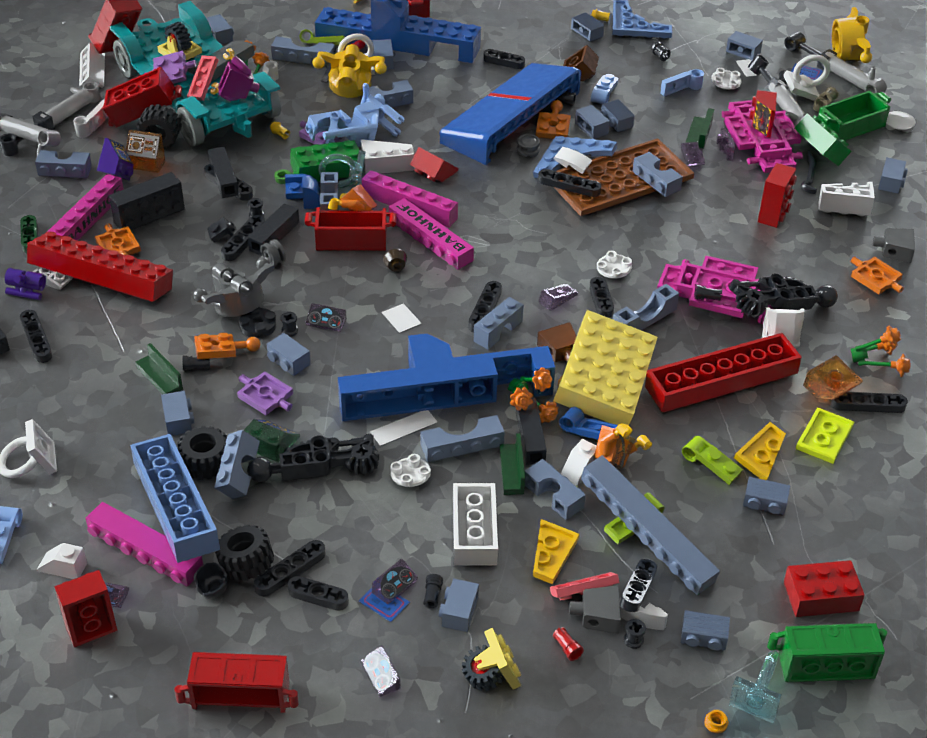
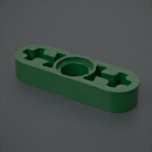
(25, 229)

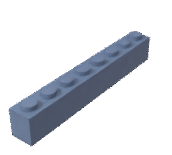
(650, 525)

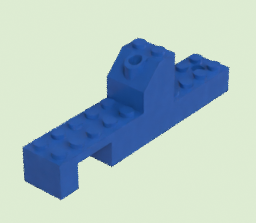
(407, 33)
(439, 380)

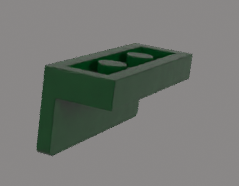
(700, 129)
(160, 371)
(512, 467)

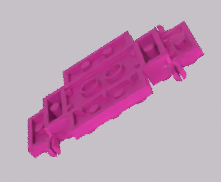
(767, 150)
(713, 274)

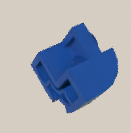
(303, 187)

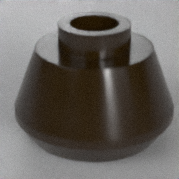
(395, 259)

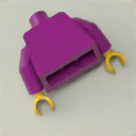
(236, 80)

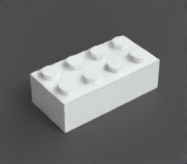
(475, 524)

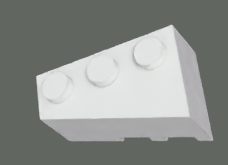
(387, 156)
(847, 199)

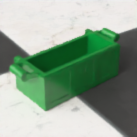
(856, 114)
(829, 651)

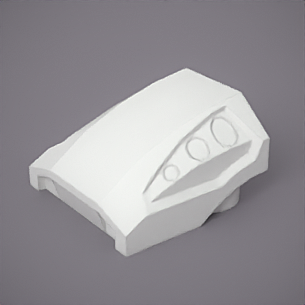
(784, 321)

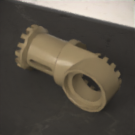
(823, 100)

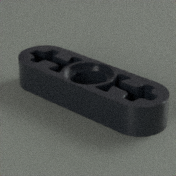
(504, 59)
(603, 291)
(324, 600)

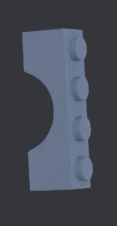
(285, 50)
(661, 303)
(440, 444)

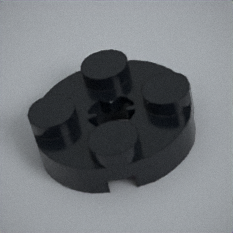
(266, 322)

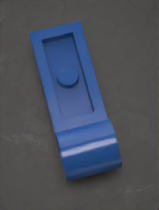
(574, 422)

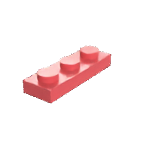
(203, 77)
(565, 590)

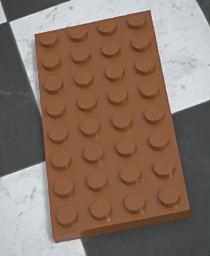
(618, 179)

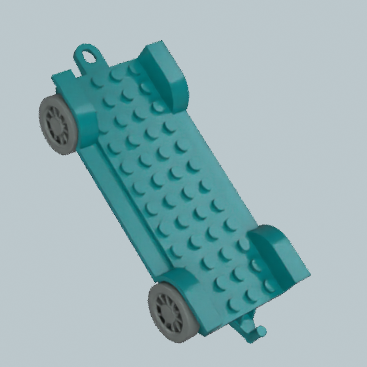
(198, 118)

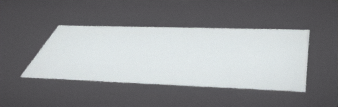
(403, 427)

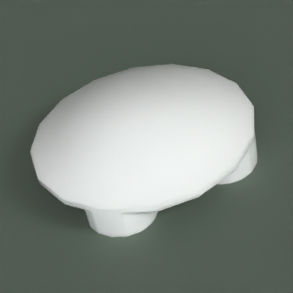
(726, 79)
(900, 121)
(614, 265)
(410, 471)

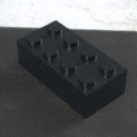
(147, 201)

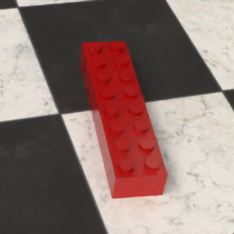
(100, 266)
(722, 372)

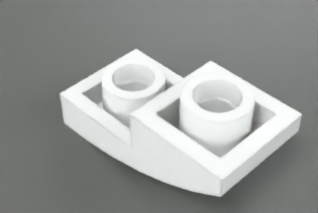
(573, 158)
(54, 279)
(652, 616)

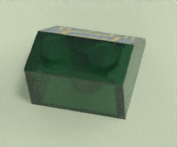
(272, 438)

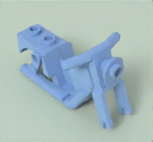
(363, 123)

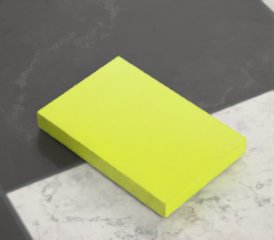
(825, 435)

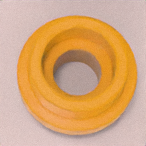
(716, 716)

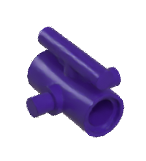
(24, 283)

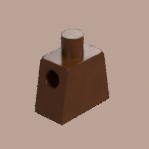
(559, 340)

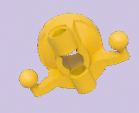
(850, 39)
(349, 70)

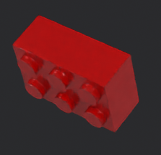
(777, 195)
(823, 588)
(86, 608)

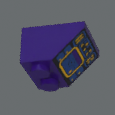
(115, 160)

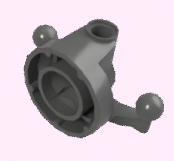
(234, 292)

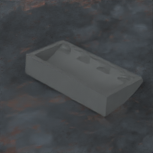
(241, 49)

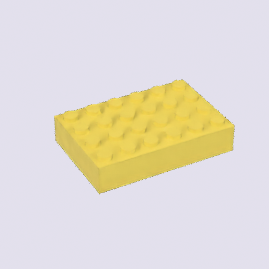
(606, 369)

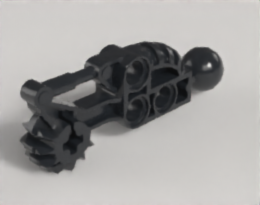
(780, 294)
(317, 459)

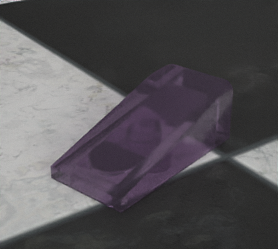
(556, 296)

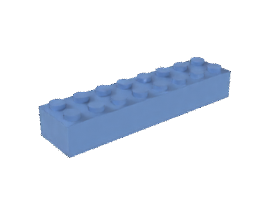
(175, 498)

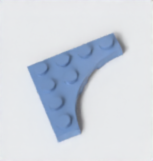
(634, 25)
(583, 146)

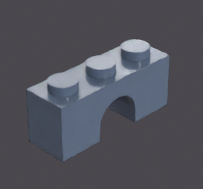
(400, 94)
(75, 166)
(664, 182)
(329, 189)
(488, 329)
(231, 478)
(567, 497)

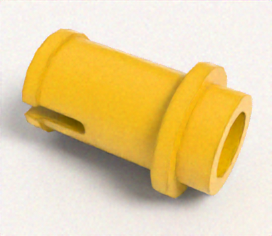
(599, 15)
(276, 128)

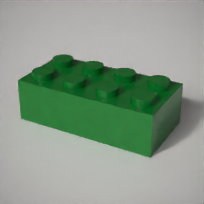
(307, 159)

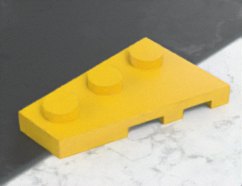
(761, 451)
(552, 550)

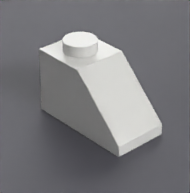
(579, 457)
(64, 561)

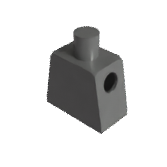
(897, 244)
(599, 609)

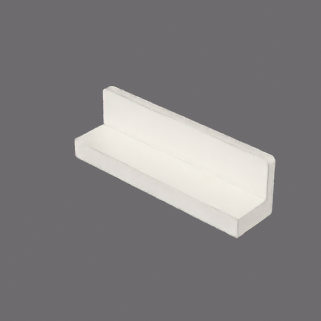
(91, 66)

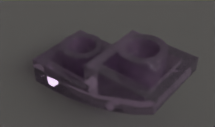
(726, 144)
(692, 154)

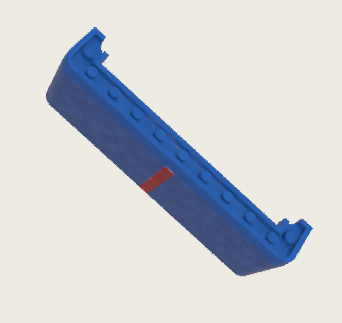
(508, 108)

